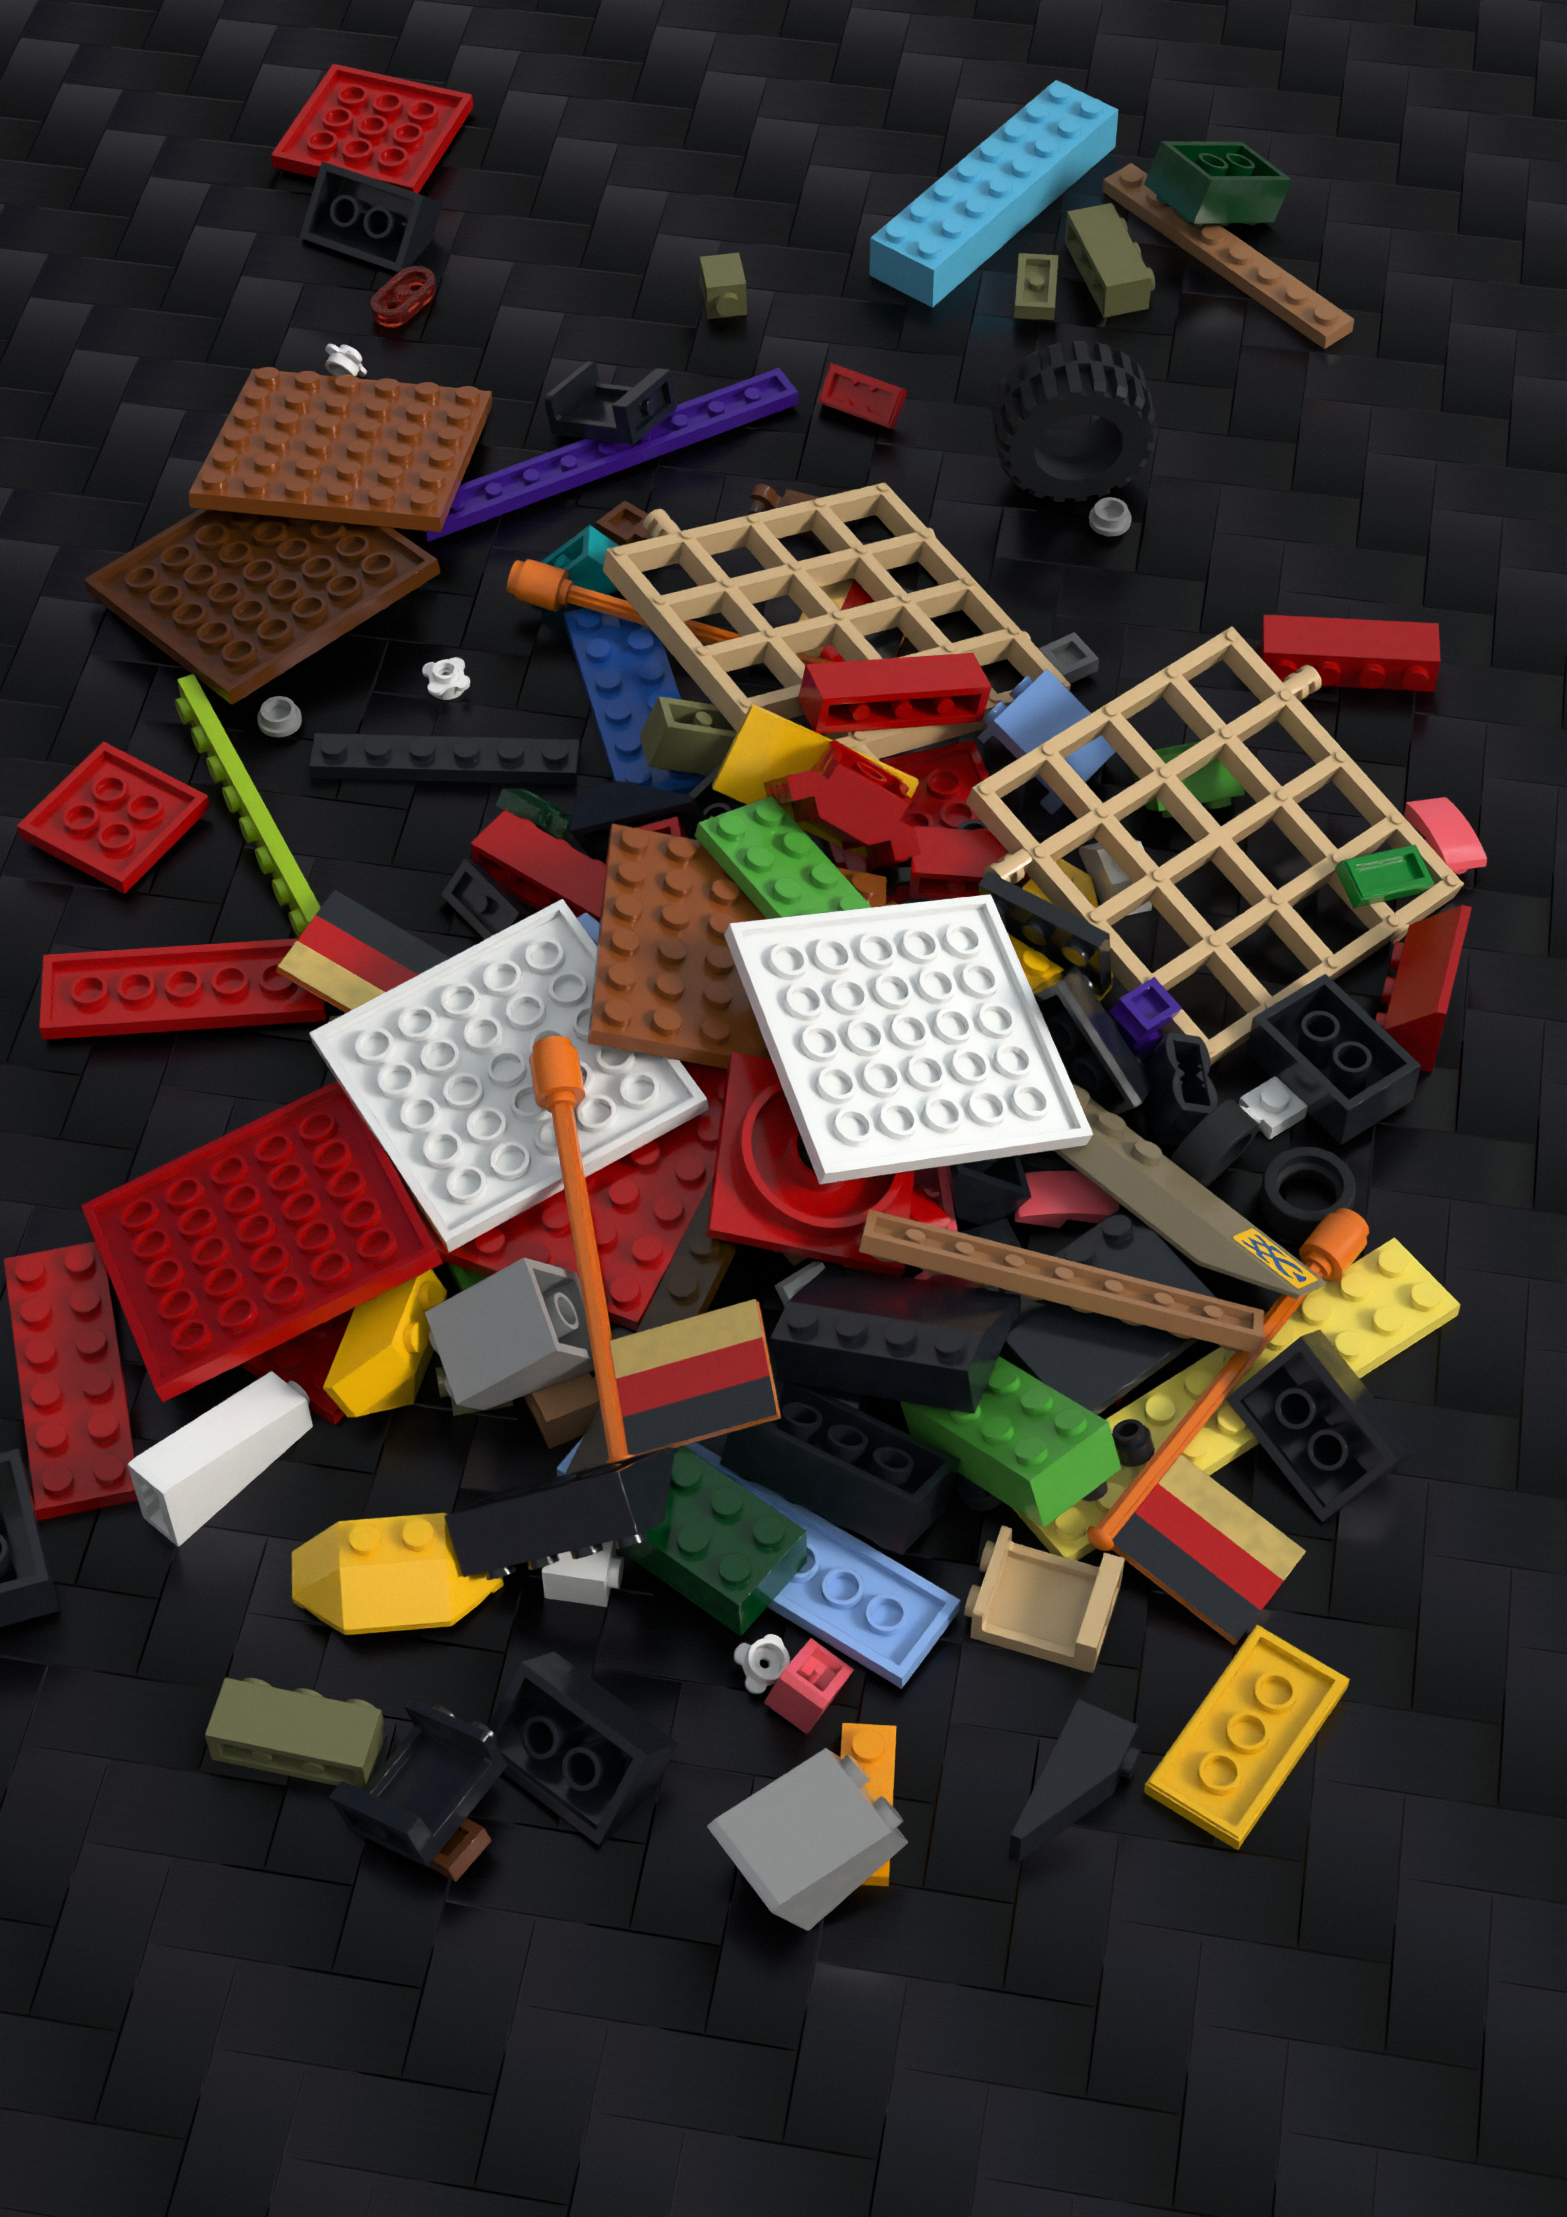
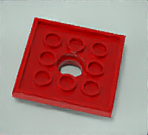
(768, 1193)

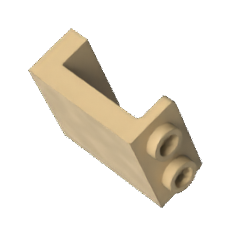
(1043, 1602)

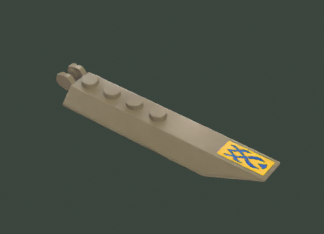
(1181, 1207)

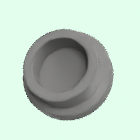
(1110, 517)
(279, 717)

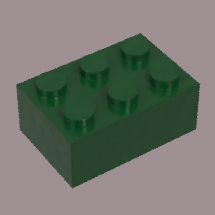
(1217, 182)
(721, 1544)

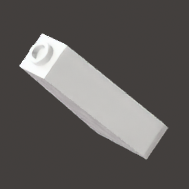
(218, 1455)

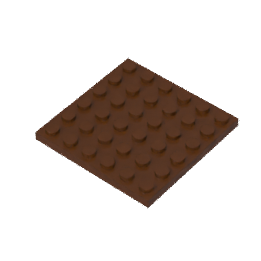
(255, 591)

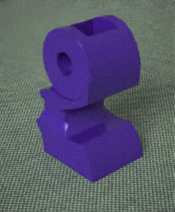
(1142, 1014)

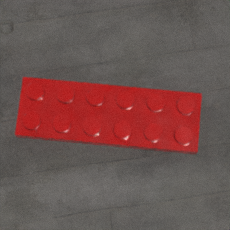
(171, 990)
(70, 1380)

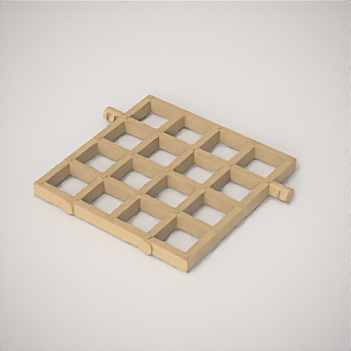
(826, 622)
(1213, 842)

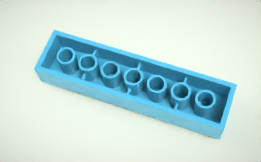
(993, 193)

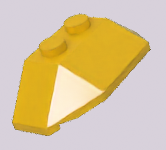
(385, 1349)
(386, 1576)

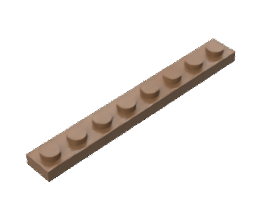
(1233, 261)
(1062, 1281)

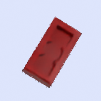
(862, 396)

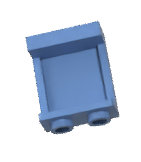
(1037, 715)

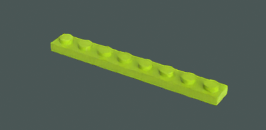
(242, 797)

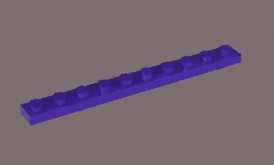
(594, 459)

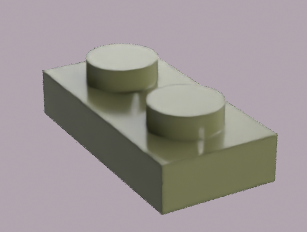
(1036, 286)

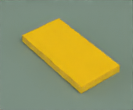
(775, 748)
(1246, 1737)

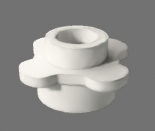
(344, 361)
(446, 678)
(749, 1656)

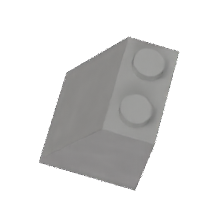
(511, 1334)
(810, 1837)

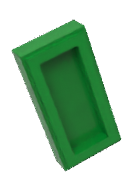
(1384, 876)

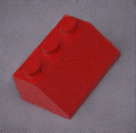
(1423, 983)

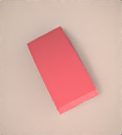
(1447, 833)
(1064, 1197)

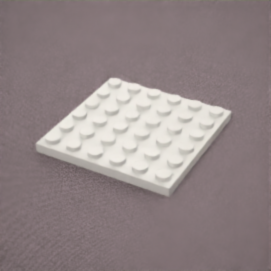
(906, 1037)
(451, 1086)

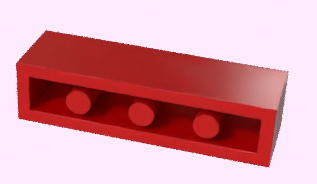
(1353, 651)
(894, 693)
(539, 866)

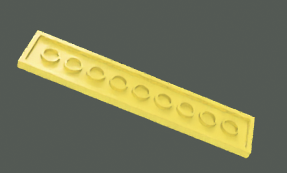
(1366, 1315)

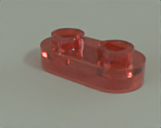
(403, 296)

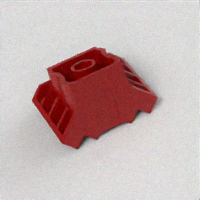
(852, 803)

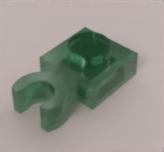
(537, 810)

